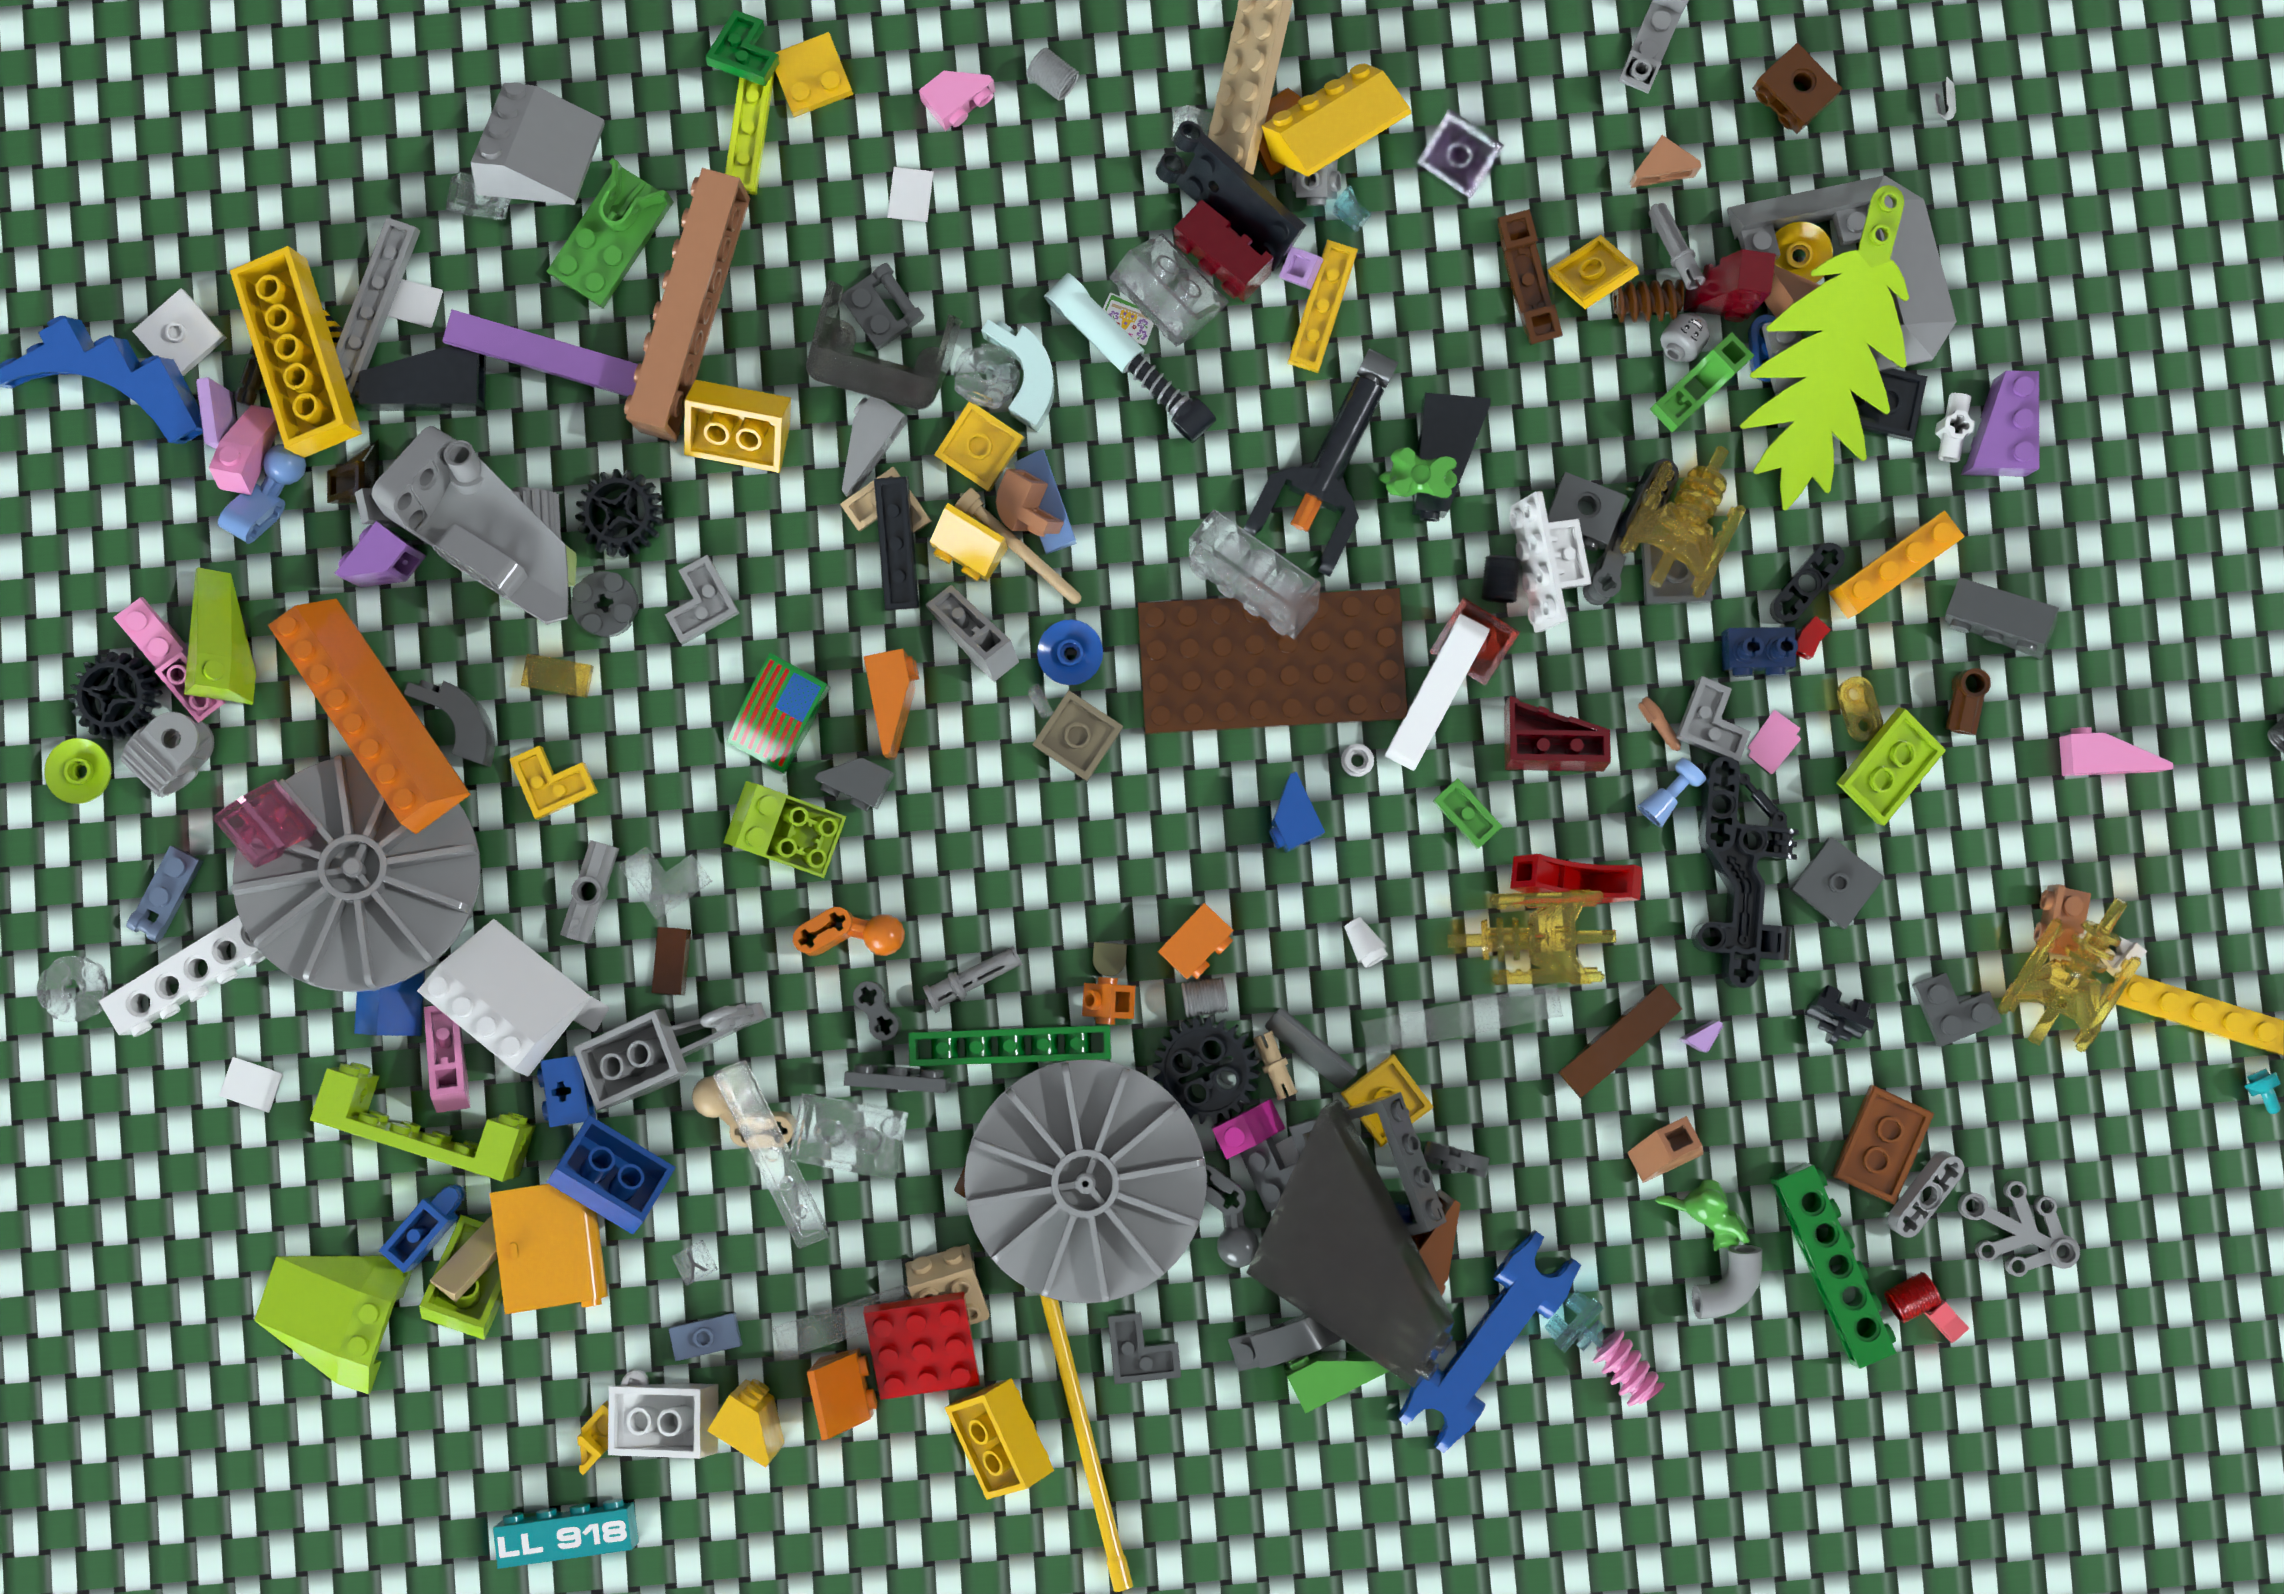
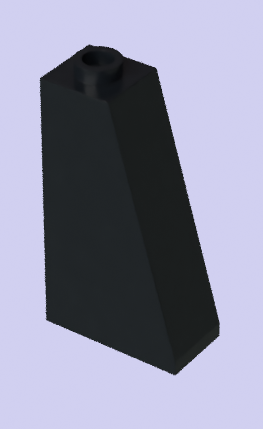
(428, 381)
(1447, 429)

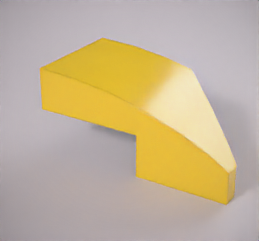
(594, 1438)

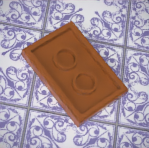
(1882, 1144)

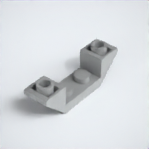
(1651, 43)

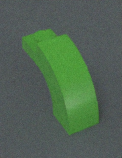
(1702, 382)

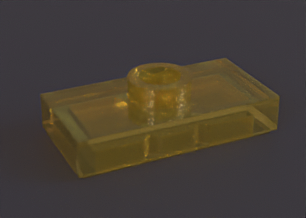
(557, 675)

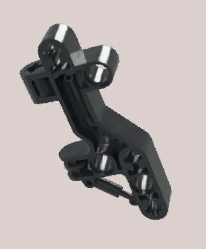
(1737, 868)

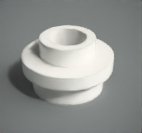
(1364, 752)

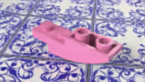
(165, 652)

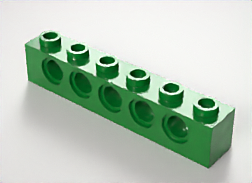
(1010, 1045)
(1879, 1338)

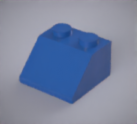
(1295, 817)

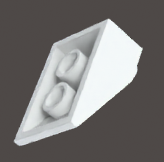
(662, 1420)

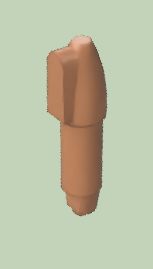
(1656, 716)

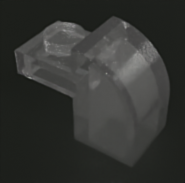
(464, 200)

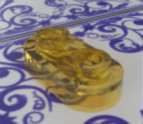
(1862, 708)

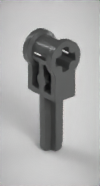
(1607, 571)

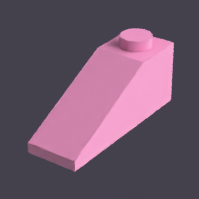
(242, 450)
(2103, 754)
(445, 1062)

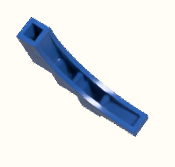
(152, 384)

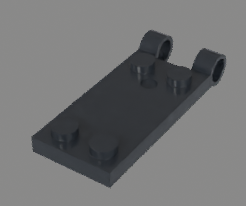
(1239, 196)

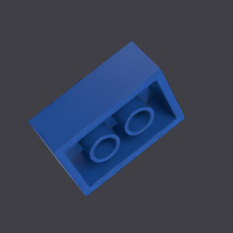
(611, 1175)

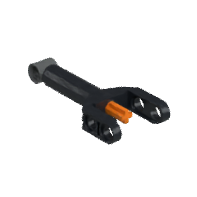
(1322, 480)

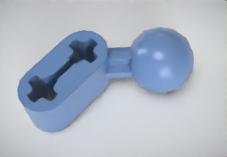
(253, 514)

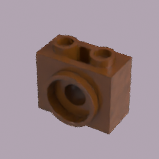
(1792, 106)

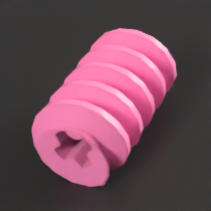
(1628, 1368)

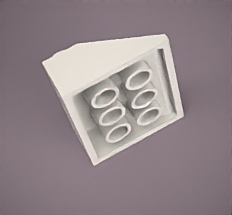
(505, 996)

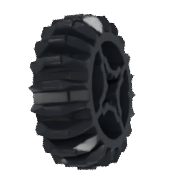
(613, 523)
(88, 688)

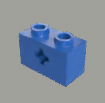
(564, 1108)

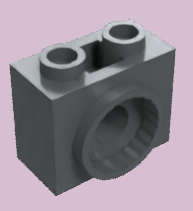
(1605, 503)

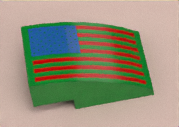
(777, 713)

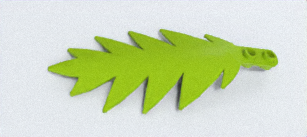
(1851, 315)

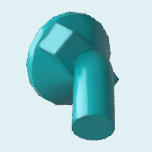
(2263, 1084)

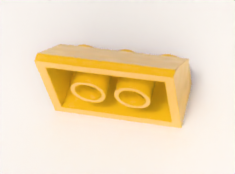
(736, 425)
(750, 1422)
(999, 1439)

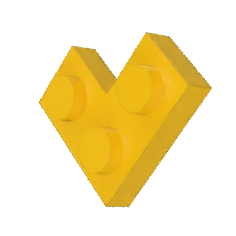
(550, 791)

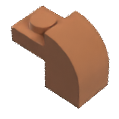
(1019, 503)

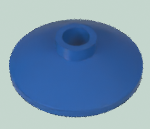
(1068, 635)

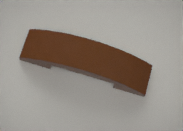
(1527, 277)

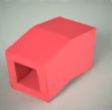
(1947, 1321)

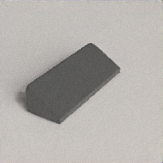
(1310, 1048)

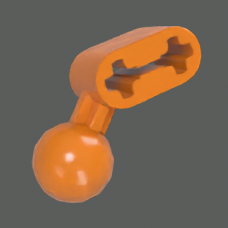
(881, 934)

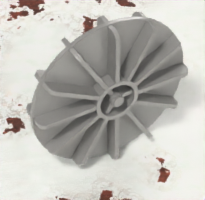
(363, 893)
(1085, 1181)

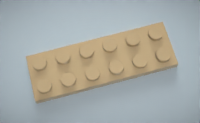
(1249, 78)

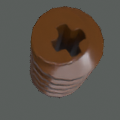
(1648, 299)

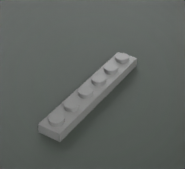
(375, 299)

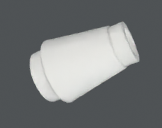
(1366, 944)

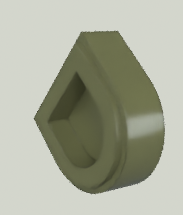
(1109, 958)

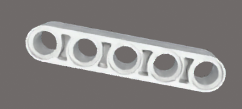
(1437, 692)

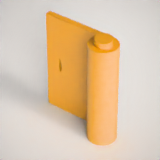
(556, 1253)

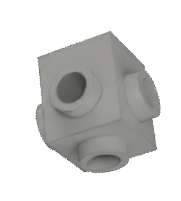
(1318, 186)

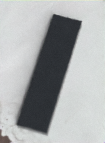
(896, 543)

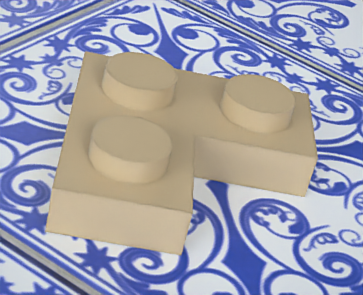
(862, 506)

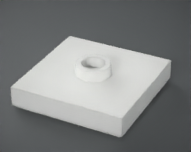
(180, 332)

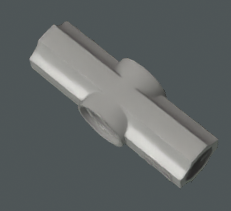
(583, 913)

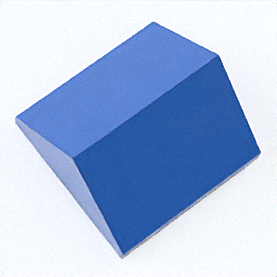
(391, 1010)

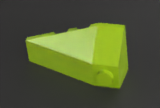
(218, 647)

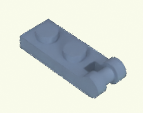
(165, 893)

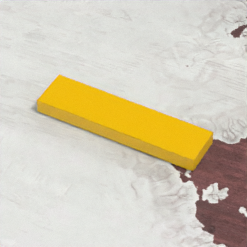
(1322, 306)

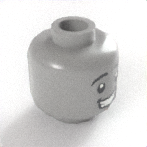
(1685, 337)

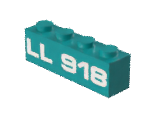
(565, 1534)

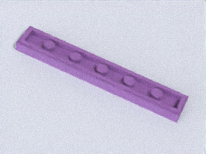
(540, 353)

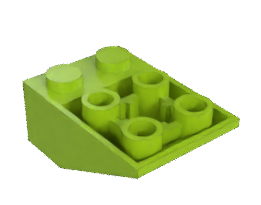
(784, 829)

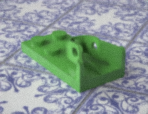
(610, 235)

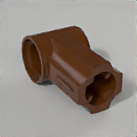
(1965, 705)

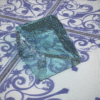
(1350, 210)

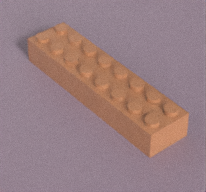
(688, 304)

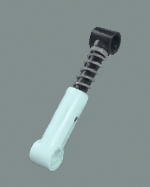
(1074, 303)

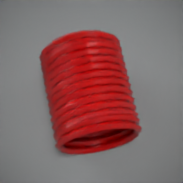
(1912, 1297)

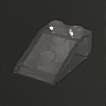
(848, 1136)

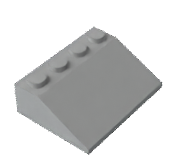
(535, 147)

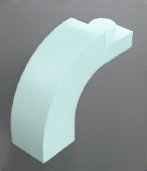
(1037, 391)

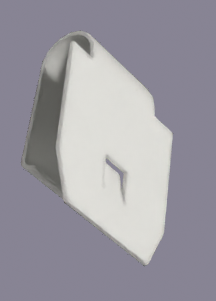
(1951, 101)

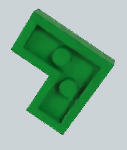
(736, 50)

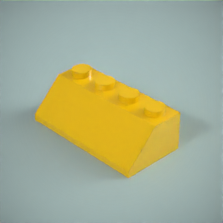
(1334, 120)

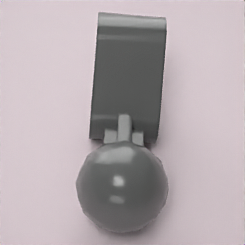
(1237, 1242)

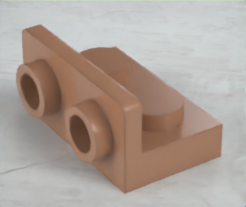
(2067, 905)

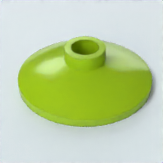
(63, 769)

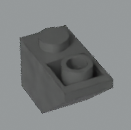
(858, 779)

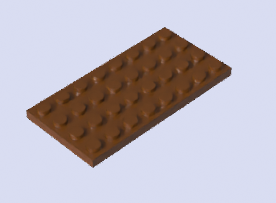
(1228, 670)

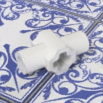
(1952, 442)

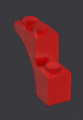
(1546, 874)

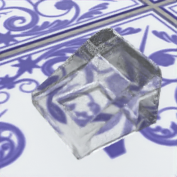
(1189, 113)

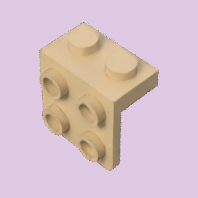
(947, 1274)

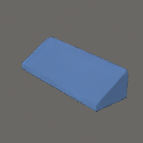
(1038, 465)

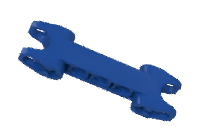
(1523, 1294)

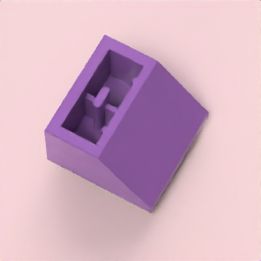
(379, 558)

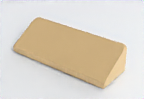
(467, 1262)

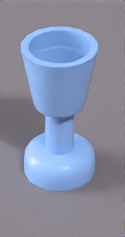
(1662, 802)

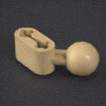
(711, 1103)

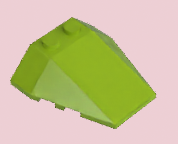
(333, 1311)

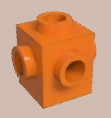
(1108, 1001)

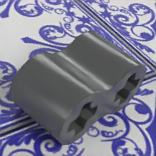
(877, 1010)

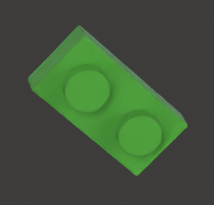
(1467, 813)

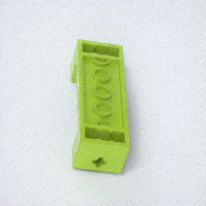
(345, 1104)

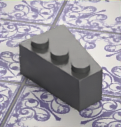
(2002, 617)

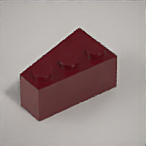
(1222, 251)
(1551, 741)

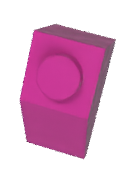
(1248, 1128)

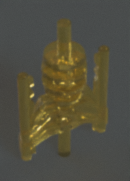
(1683, 527)
(1548, 938)
(2069, 985)

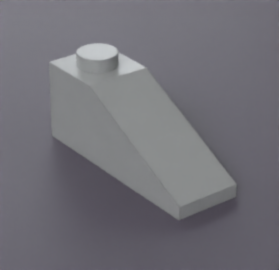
(871, 436)
(974, 633)

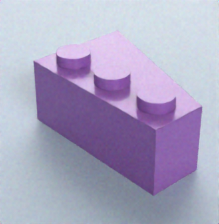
(2008, 428)

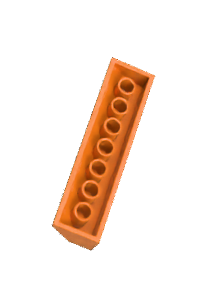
(370, 712)

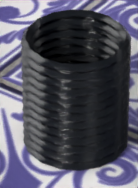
(1500, 578)

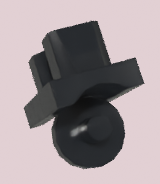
(1838, 1020)

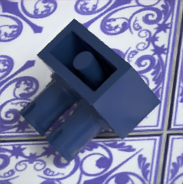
(1759, 650)

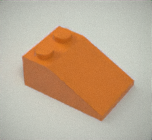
(892, 691)
(841, 1392)

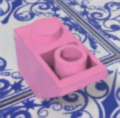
(955, 94)

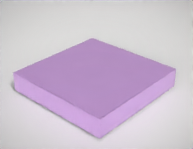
(216, 410)

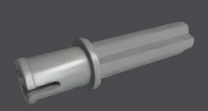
(1676, 246)

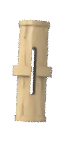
(1275, 1065)

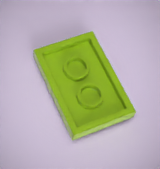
(1891, 766)

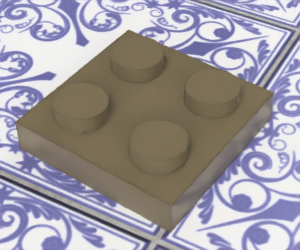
(1078, 735)

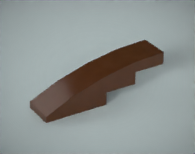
(1620, 1040)

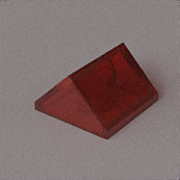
(1494, 647)

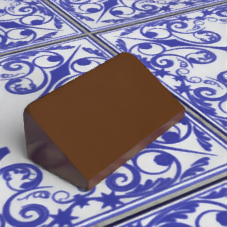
(671, 961)

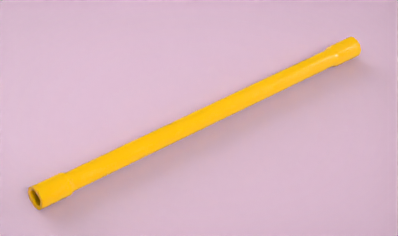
(1116, 1559)

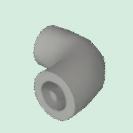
(1734, 1288)

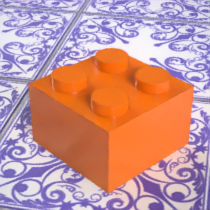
(1196, 942)

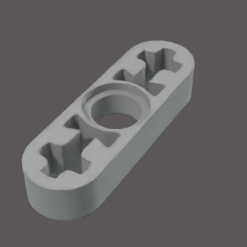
(1939, 1192)

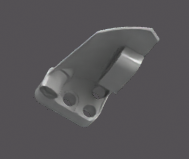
(475, 523)

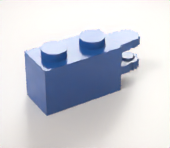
(423, 1228)

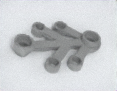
(2023, 1232)

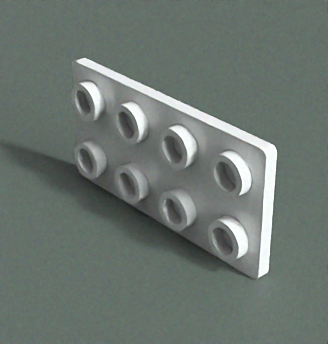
(1550, 560)

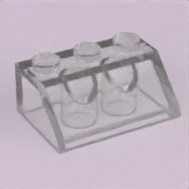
(1168, 289)

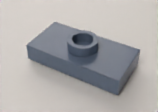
(705, 1336)

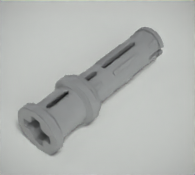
(958, 984)

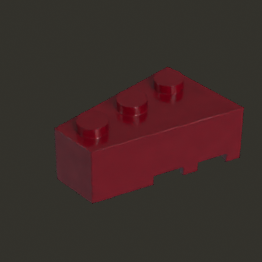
(1734, 286)

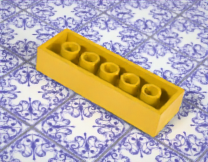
(295, 352)

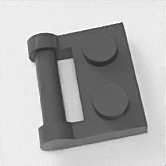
(874, 314)

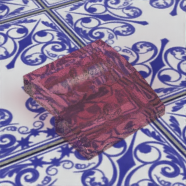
(264, 823)

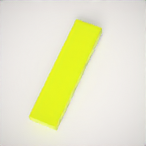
(749, 132)

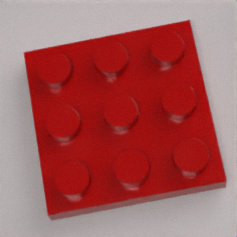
(921, 1345)

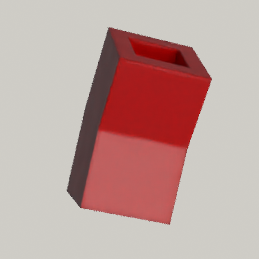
(1810, 637)

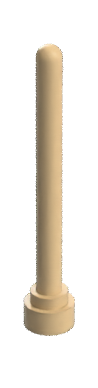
(973, 506)

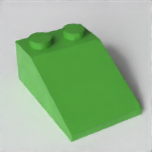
(1329, 1374)

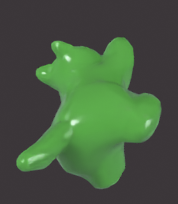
(1418, 475)
(1710, 1207)

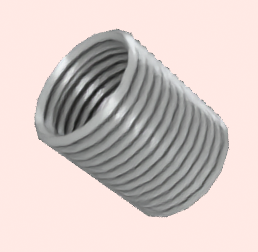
(1052, 74)
(1205, 997)

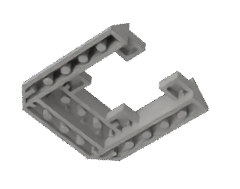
(1928, 312)

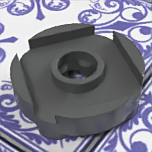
(621, 612)
(1456, 1158)

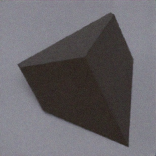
(355, 474)

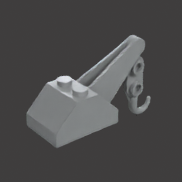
(646, 1054)

